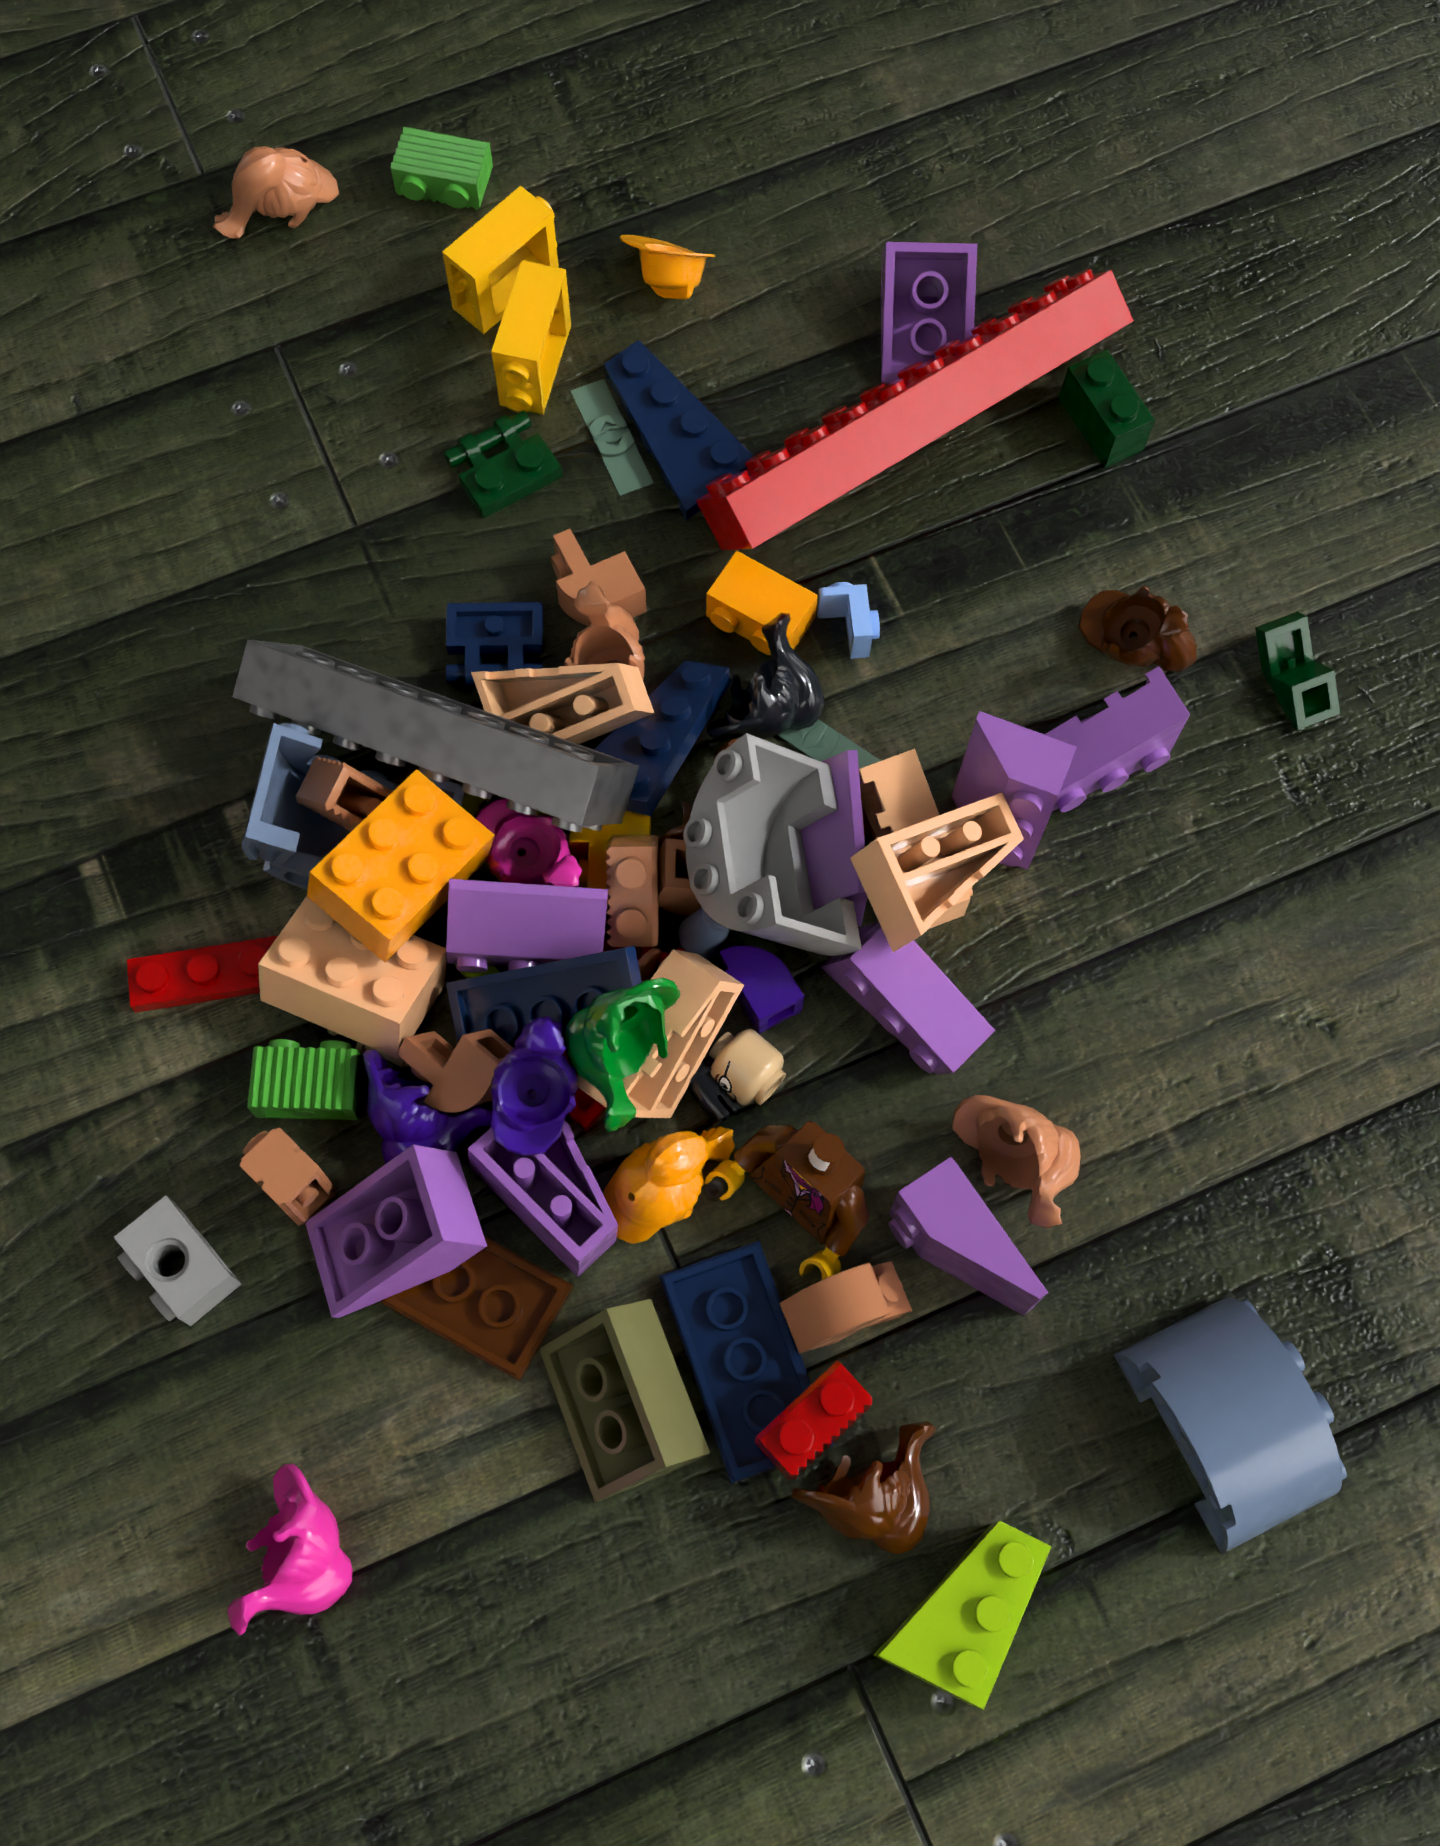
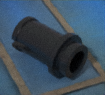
(711, 1095)

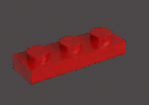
(196, 974)

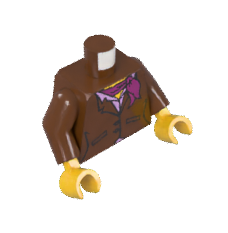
(810, 1180)

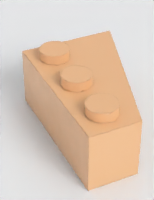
(931, 865)

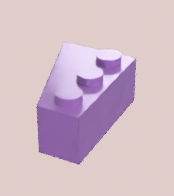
(1121, 739)
(911, 1000)
(551, 1195)

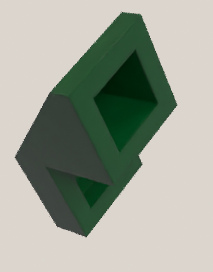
(1299, 682)

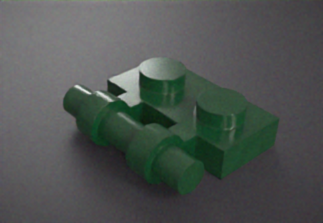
(508, 475)

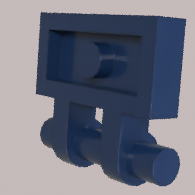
(492, 629)

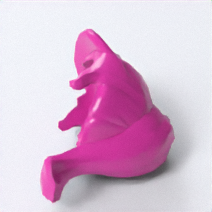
(544, 844)
(303, 1558)

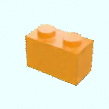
(752, 595)

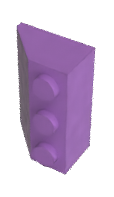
(1021, 766)
(837, 838)
(521, 924)

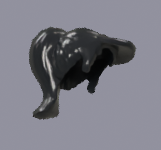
(778, 696)

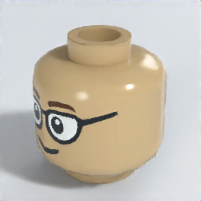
(747, 1066)

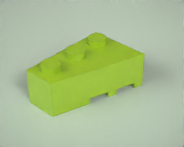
(971, 1616)

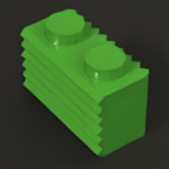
(441, 168)
(306, 1081)

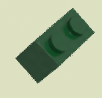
(1106, 408)

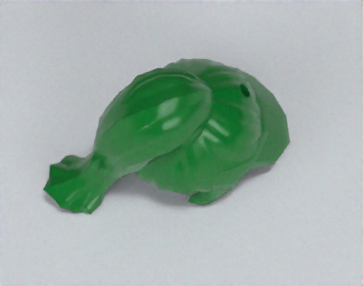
(616, 1037)

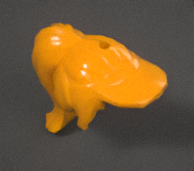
(663, 1181)

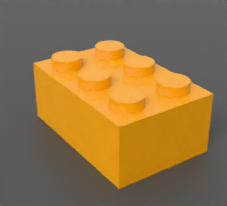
(399, 865)

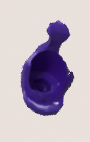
(535, 1063)
(403, 1117)

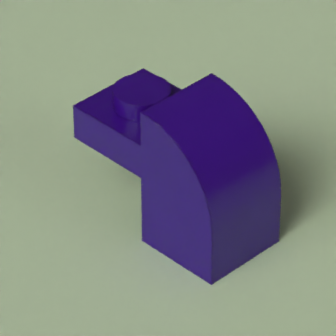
(768, 989)

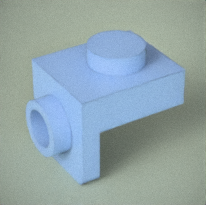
(851, 602)

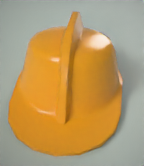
(668, 267)

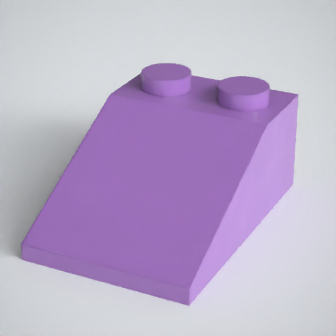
(924, 301)
(395, 1230)
(961, 1236)

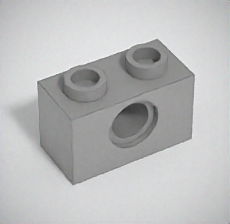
(155, 1237)

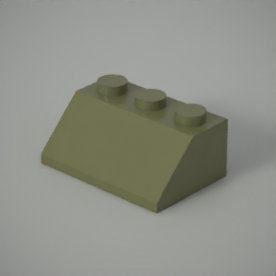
(623, 1399)

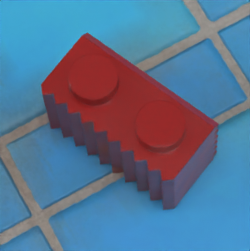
(814, 1421)

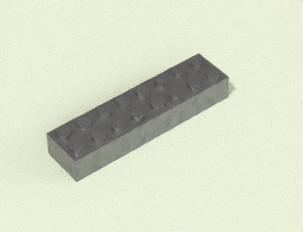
(437, 734)

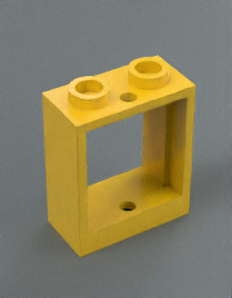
(488, 255)
(531, 337)

